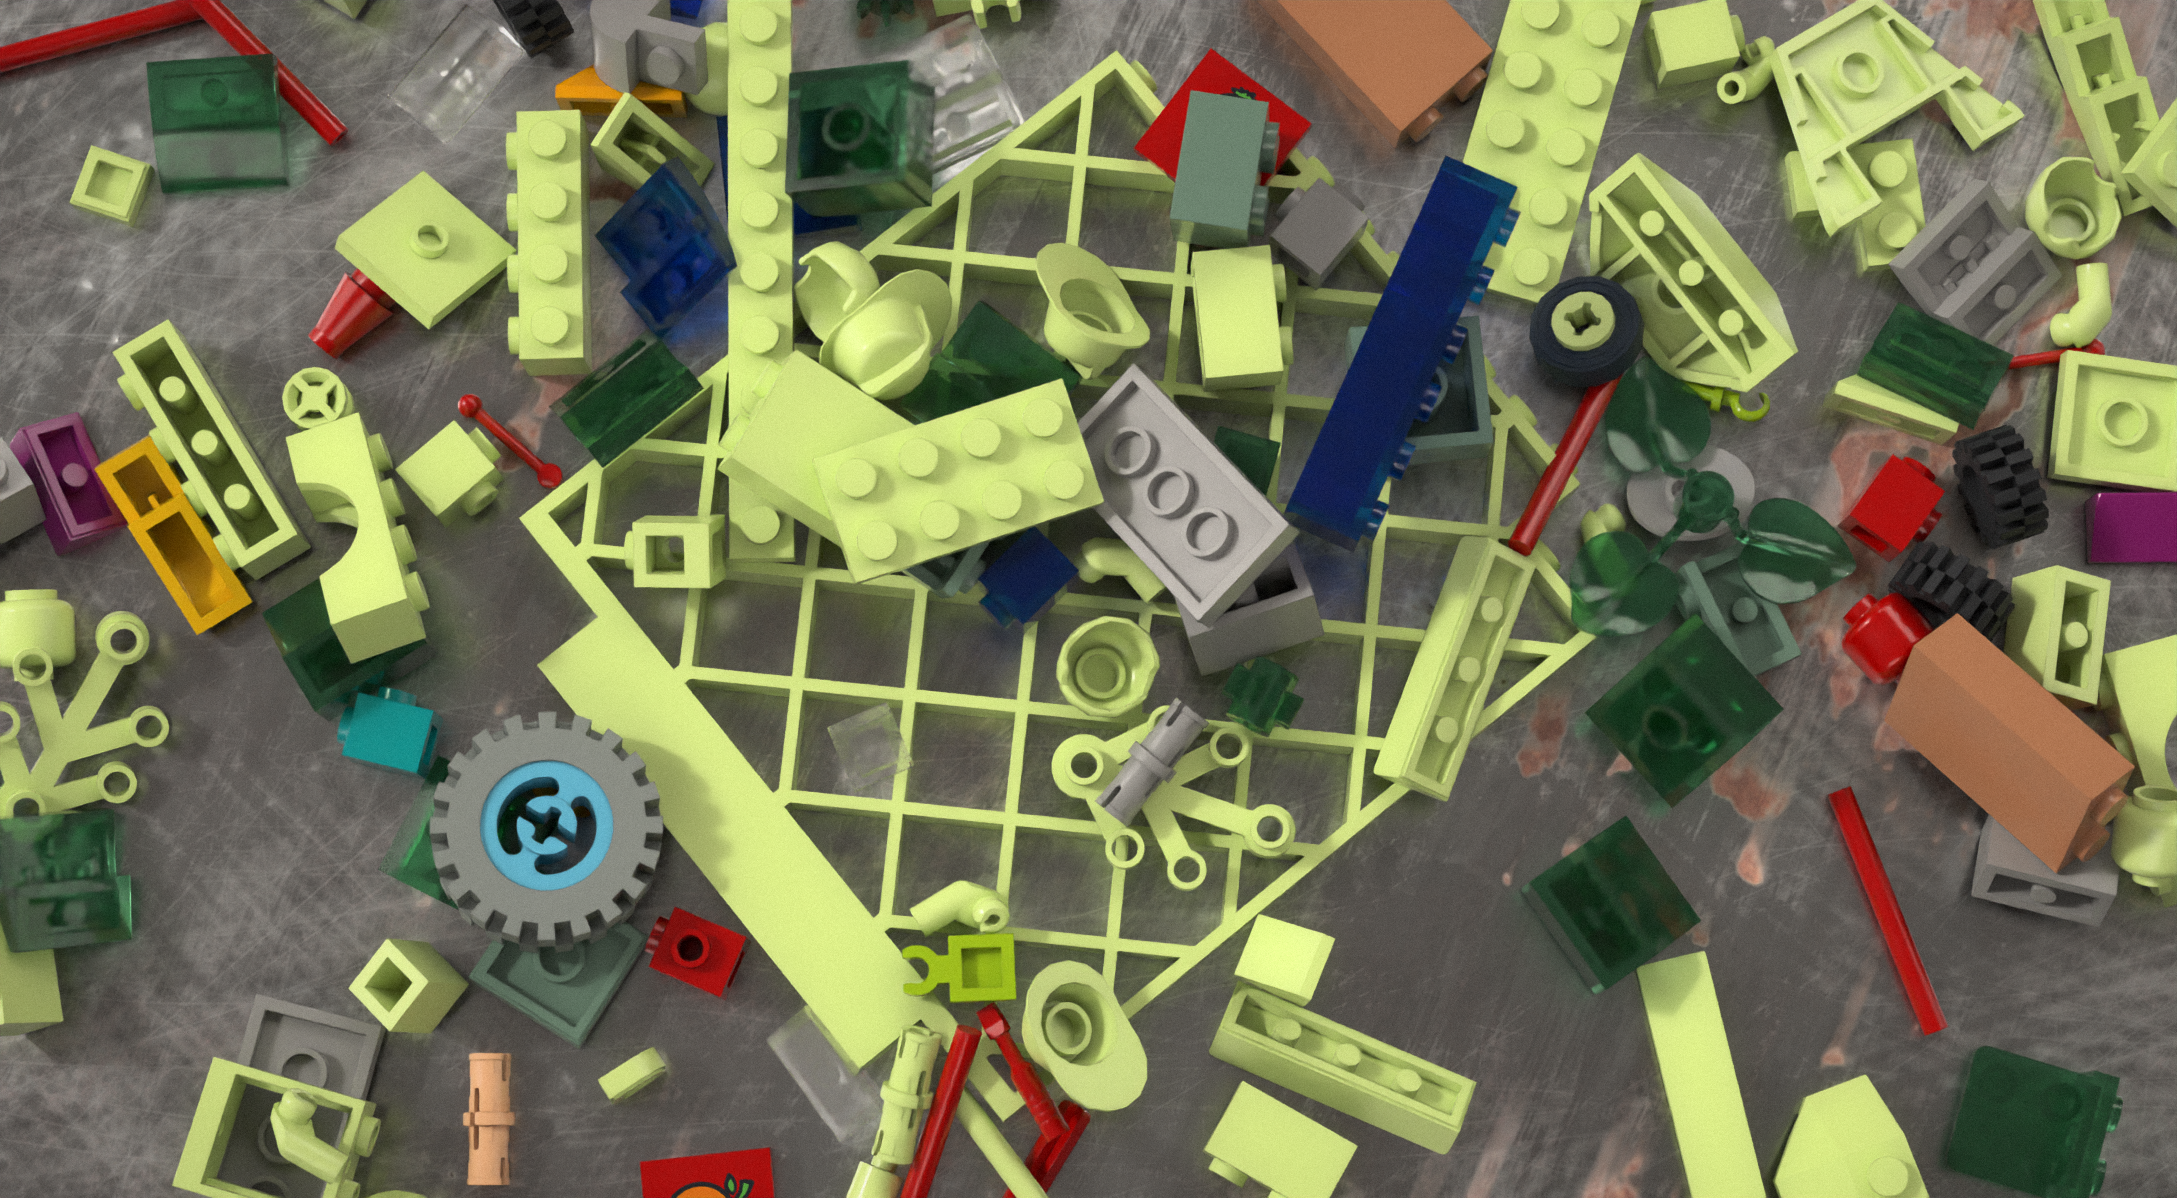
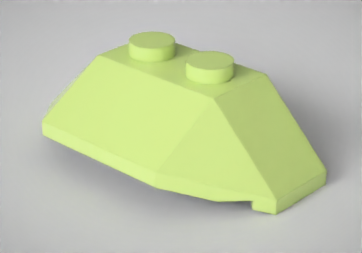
(1697, 291)
(1847, 1148)

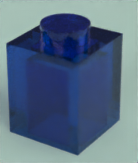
(1026, 581)

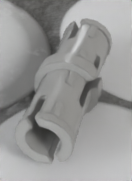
(1152, 762)

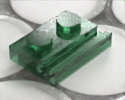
(1935, 365)

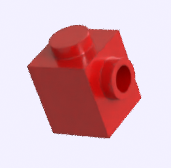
(1894, 508)
(697, 952)

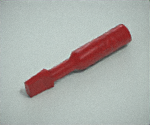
(1024, 1075)

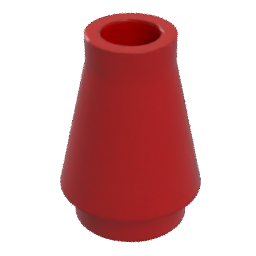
(351, 313)

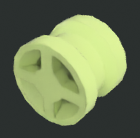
(309, 393)

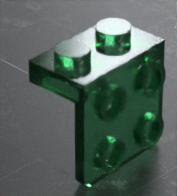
(2033, 1125)

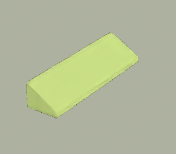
(1455, 667)
(1342, 1068)
(1700, 1078)

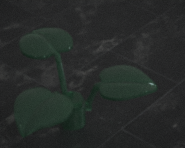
(1622, 587)

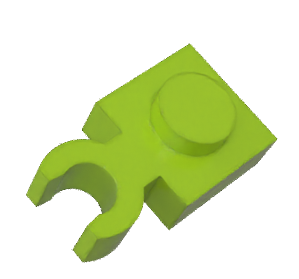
(975, 968)

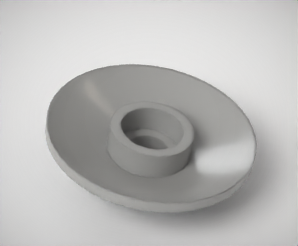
(1653, 493)

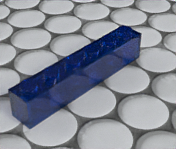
(1400, 353)

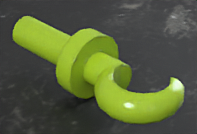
(1720, 396)

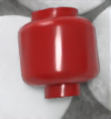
(1883, 635)

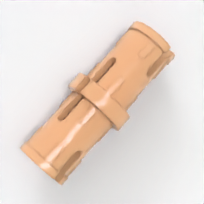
(489, 1119)

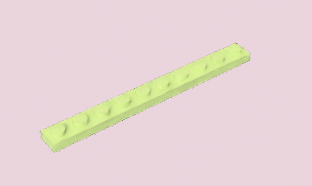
(762, 245)

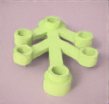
(67, 736)
(1168, 798)

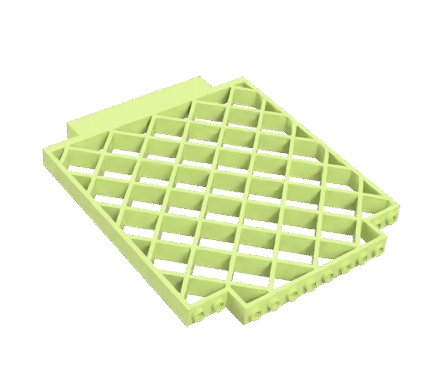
(744, 831)

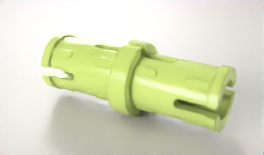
(906, 1094)

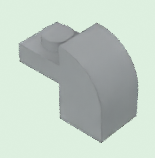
(641, 43)

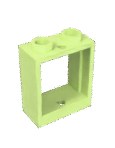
(217, 1115)

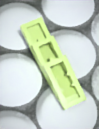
(2101, 86)

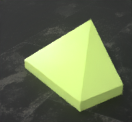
(1880, 406)

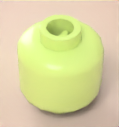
(36, 620)
(2147, 836)

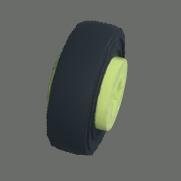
(1597, 352)

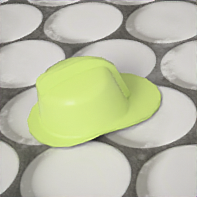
(1088, 309)
(890, 336)
(1083, 1037)

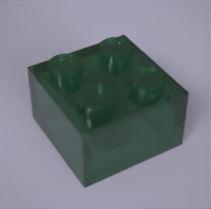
(860, 139)
(1684, 710)

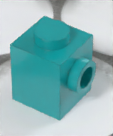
(390, 733)

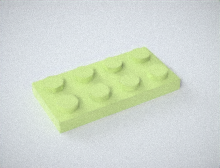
(957, 481)

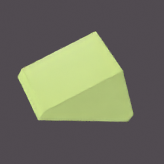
(638, 142)
(1284, 959)

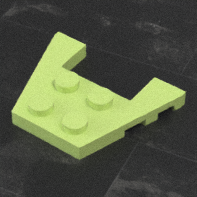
(1859, 78)

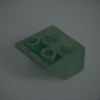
(319, 661)
(1611, 905)

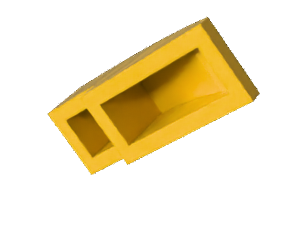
(173, 534)

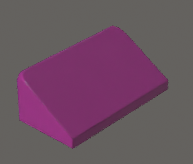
(62, 467)
(2131, 527)

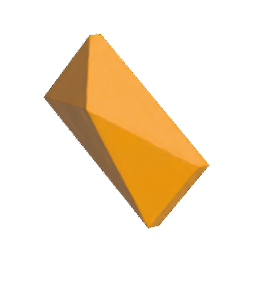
(595, 98)

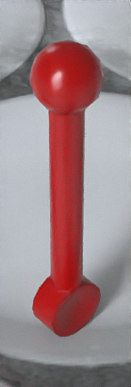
(2048, 357)
(548, 474)

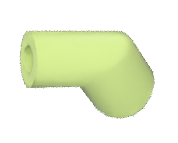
(2090, 313)

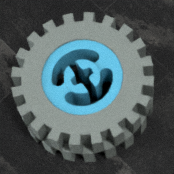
(505, 890)

